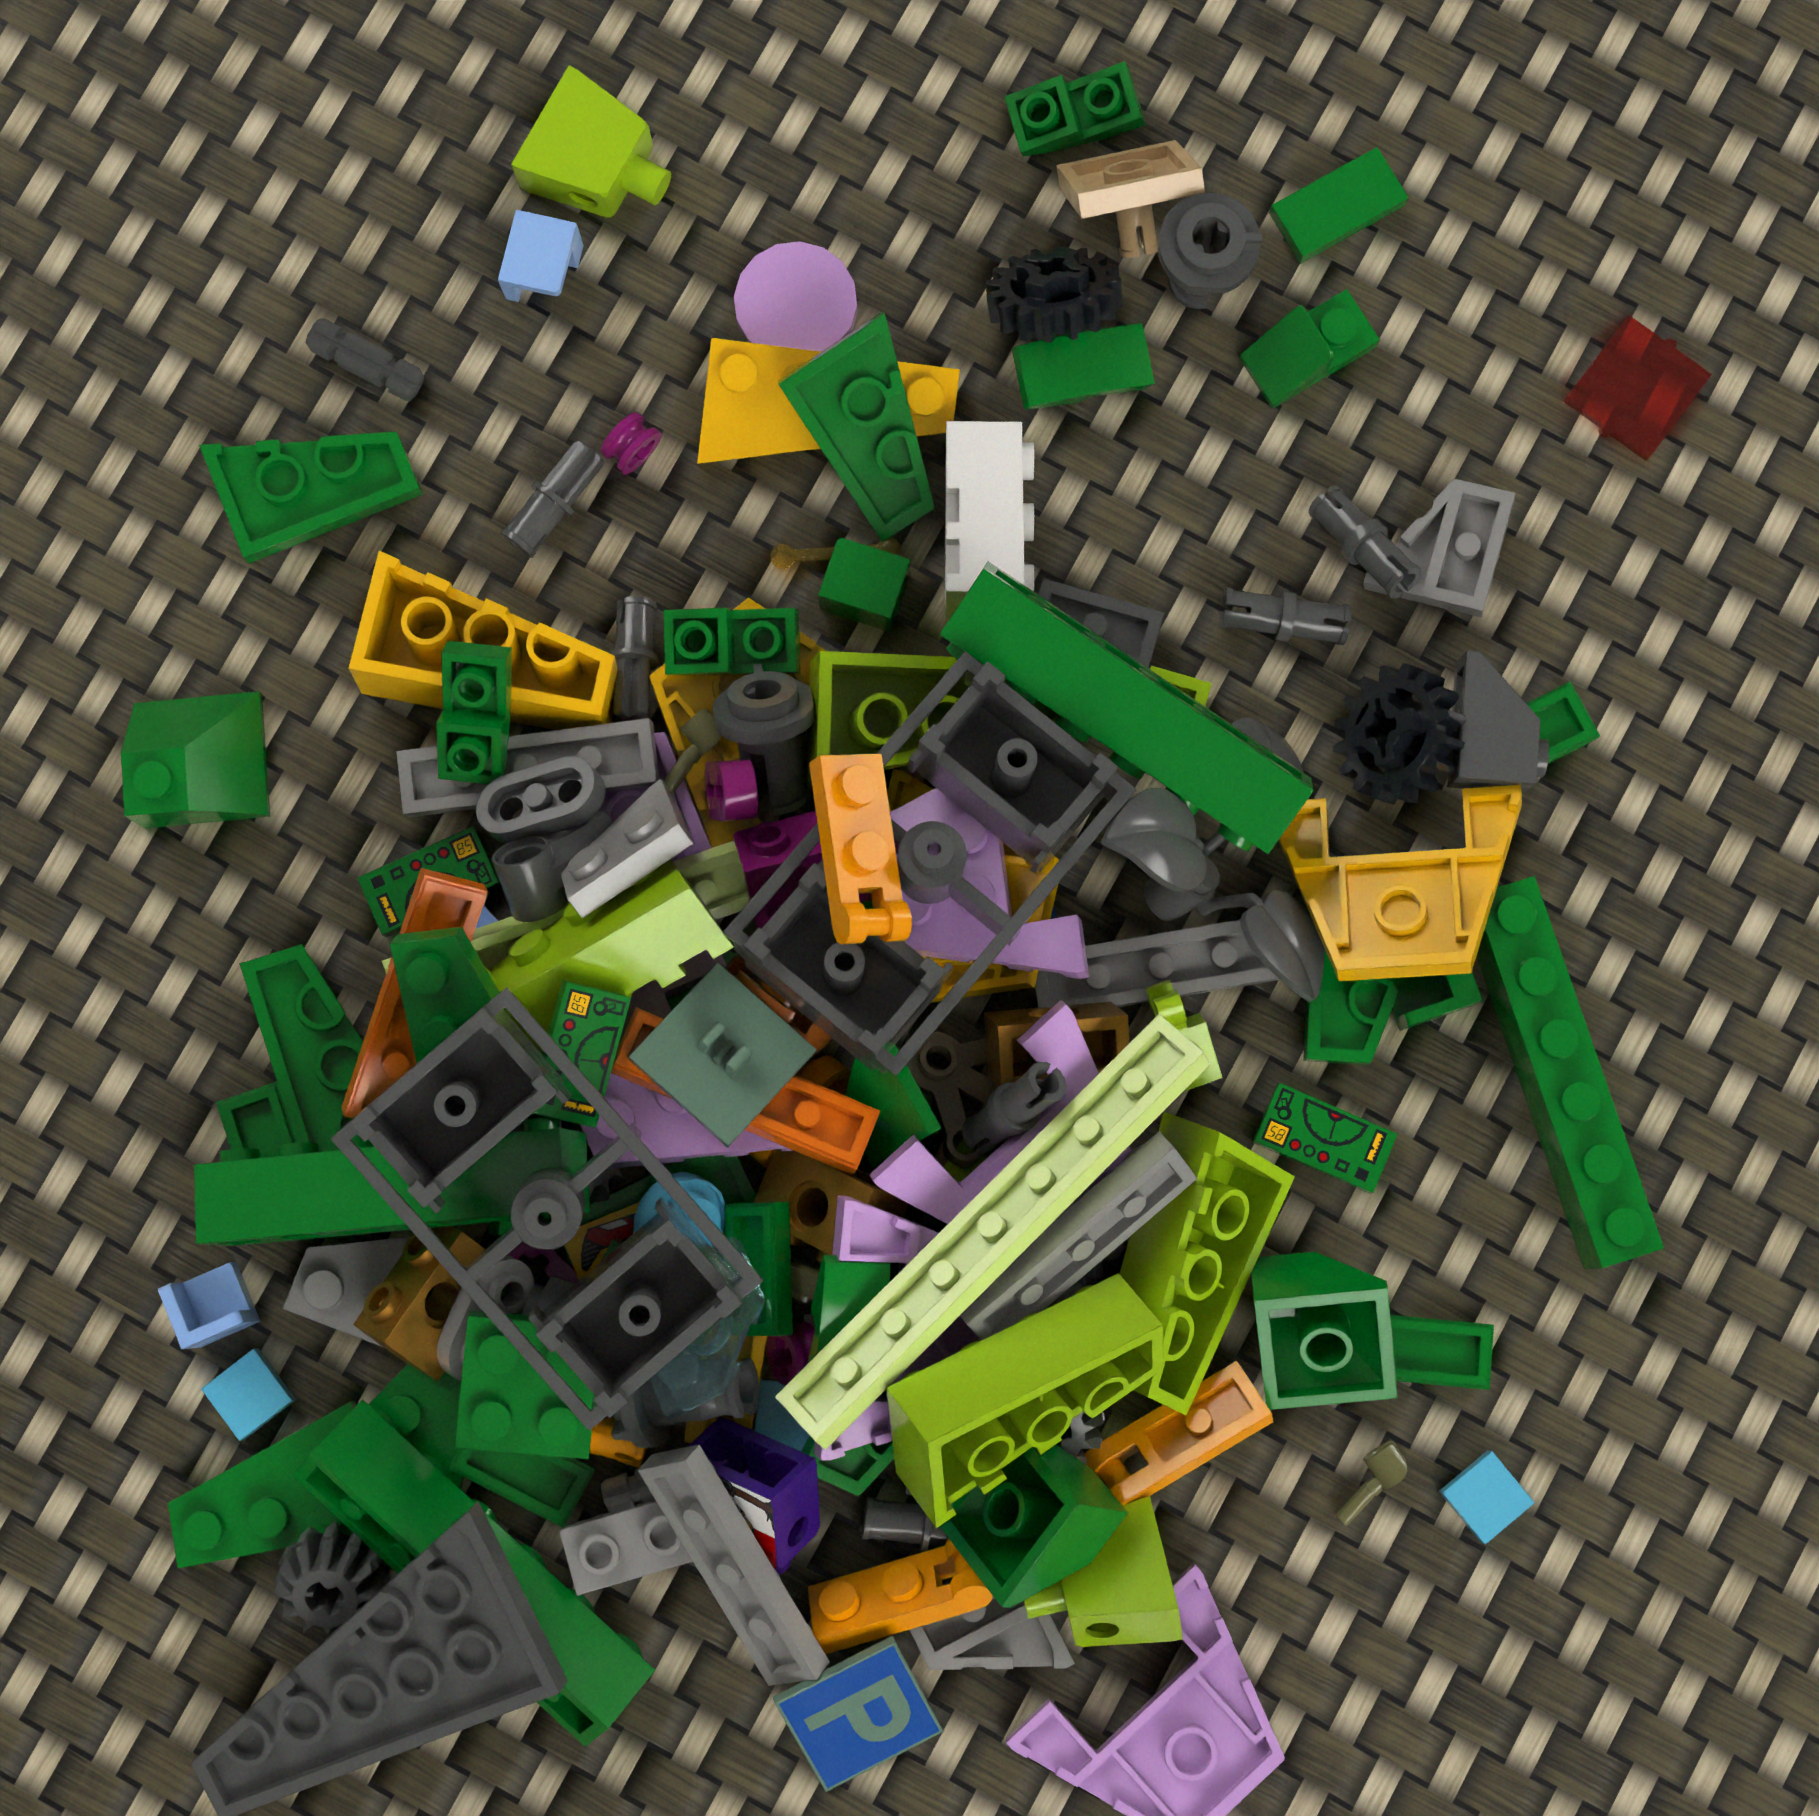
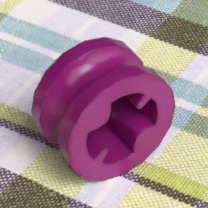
(630, 443)
(790, 1353)

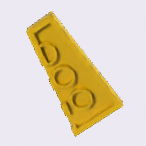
(753, 417)

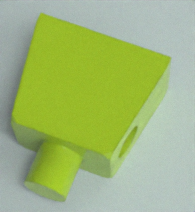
(589, 150)
(1122, 1592)

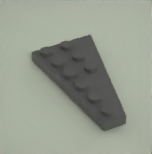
(411, 1665)

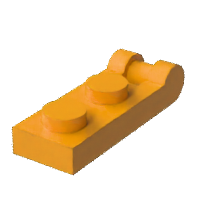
(858, 848)
(1174, 1443)
(894, 1598)

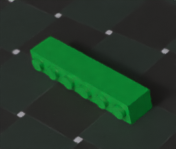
(1128, 710)
(1563, 1081)
(325, 1195)
(406, 1501)

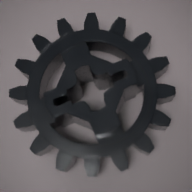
(1054, 294)
(1398, 734)

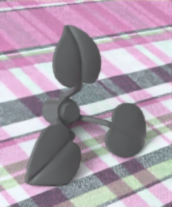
(1159, 837)

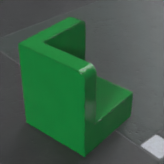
(864, 584)
(1433, 997)

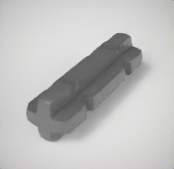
(364, 359)

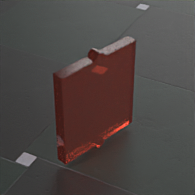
(1637, 388)

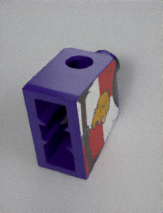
(769, 1485)

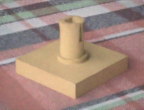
(1129, 186)

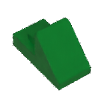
(1308, 347)

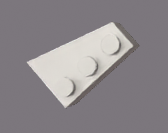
(985, 504)

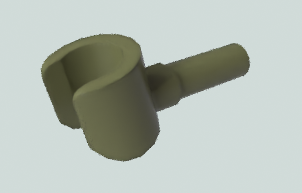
(703, 736)
(1388, 1470)

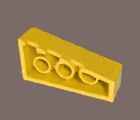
(412, 617)

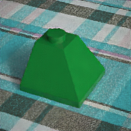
(195, 761)
(900, 1106)
(1322, 1332)
(1034, 1524)

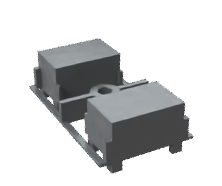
(1009, 774)
(633, 1305)

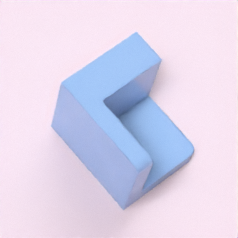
(538, 255)
(209, 1306)

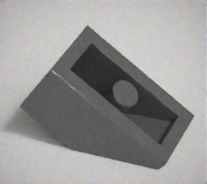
(1498, 731)

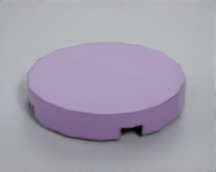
(795, 298)

